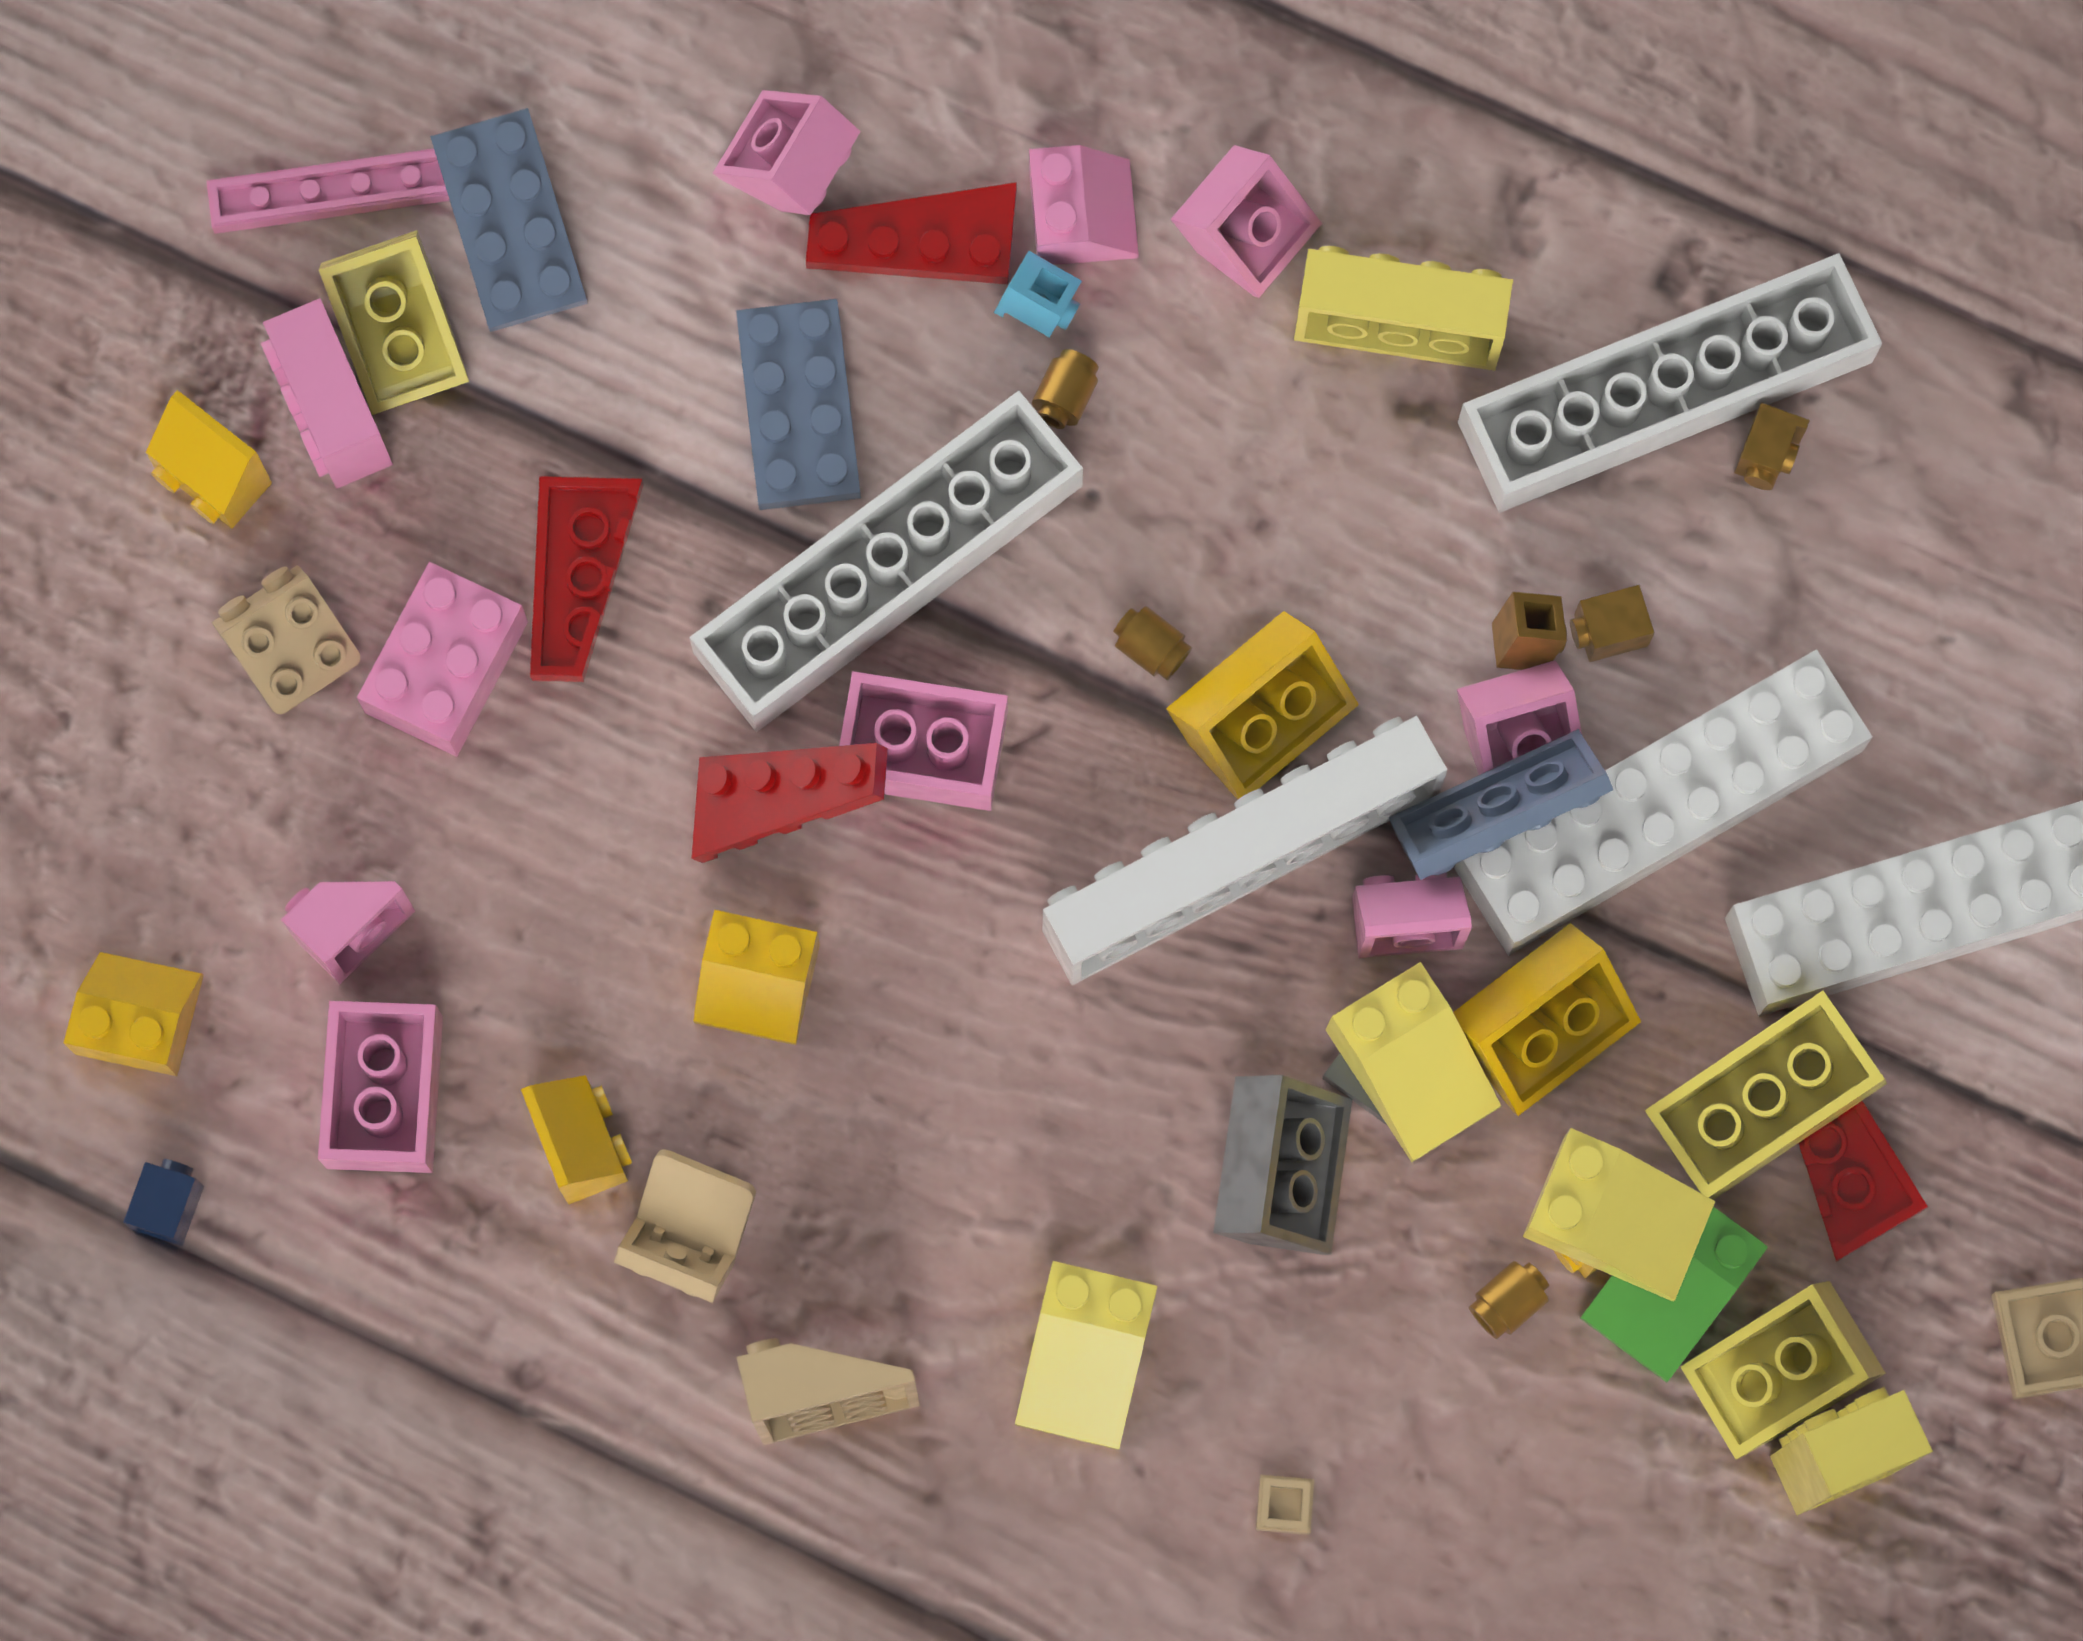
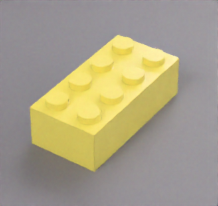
(1403, 308)
(1766, 1096)
(1849, 1449)

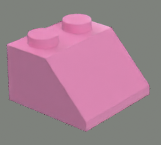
(788, 150)
(1082, 205)
(1247, 219)
(1517, 713)
(1410, 915)
(345, 921)

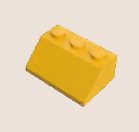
(1263, 705)
(1546, 1017)

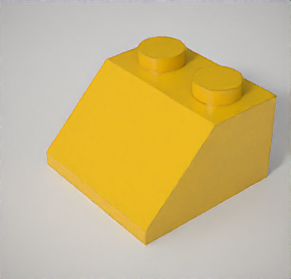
(206, 462)
(755, 977)
(133, 1013)
(576, 1137)

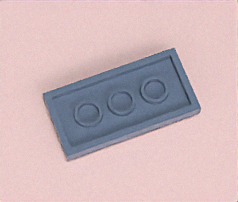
(509, 220)
(798, 404)
(1500, 804)

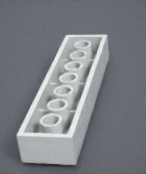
(1669, 382)
(887, 561)
(1669, 801)
(1242, 849)
(1911, 910)

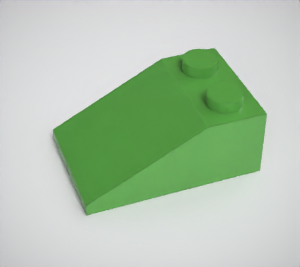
(1665, 1331)

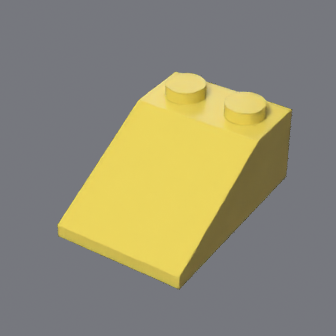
(393, 322)
(1414, 1061)
(1619, 1215)
(1085, 1355)
(1782, 1369)

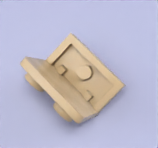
(286, 639)
(687, 1225)

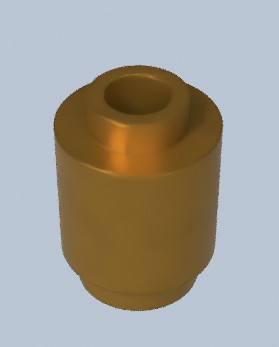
(1066, 389)
(1151, 642)
(1510, 1299)

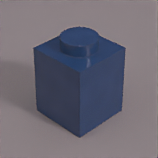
(164, 1201)

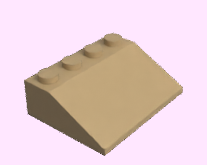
(811, 1390)

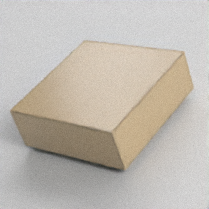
(1285, 1504)

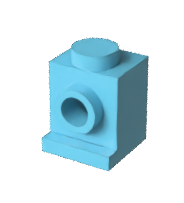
(1040, 295)

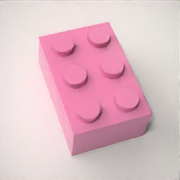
(324, 395)
(442, 659)
(938, 737)
(380, 1086)

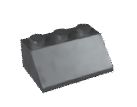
(1283, 1164)

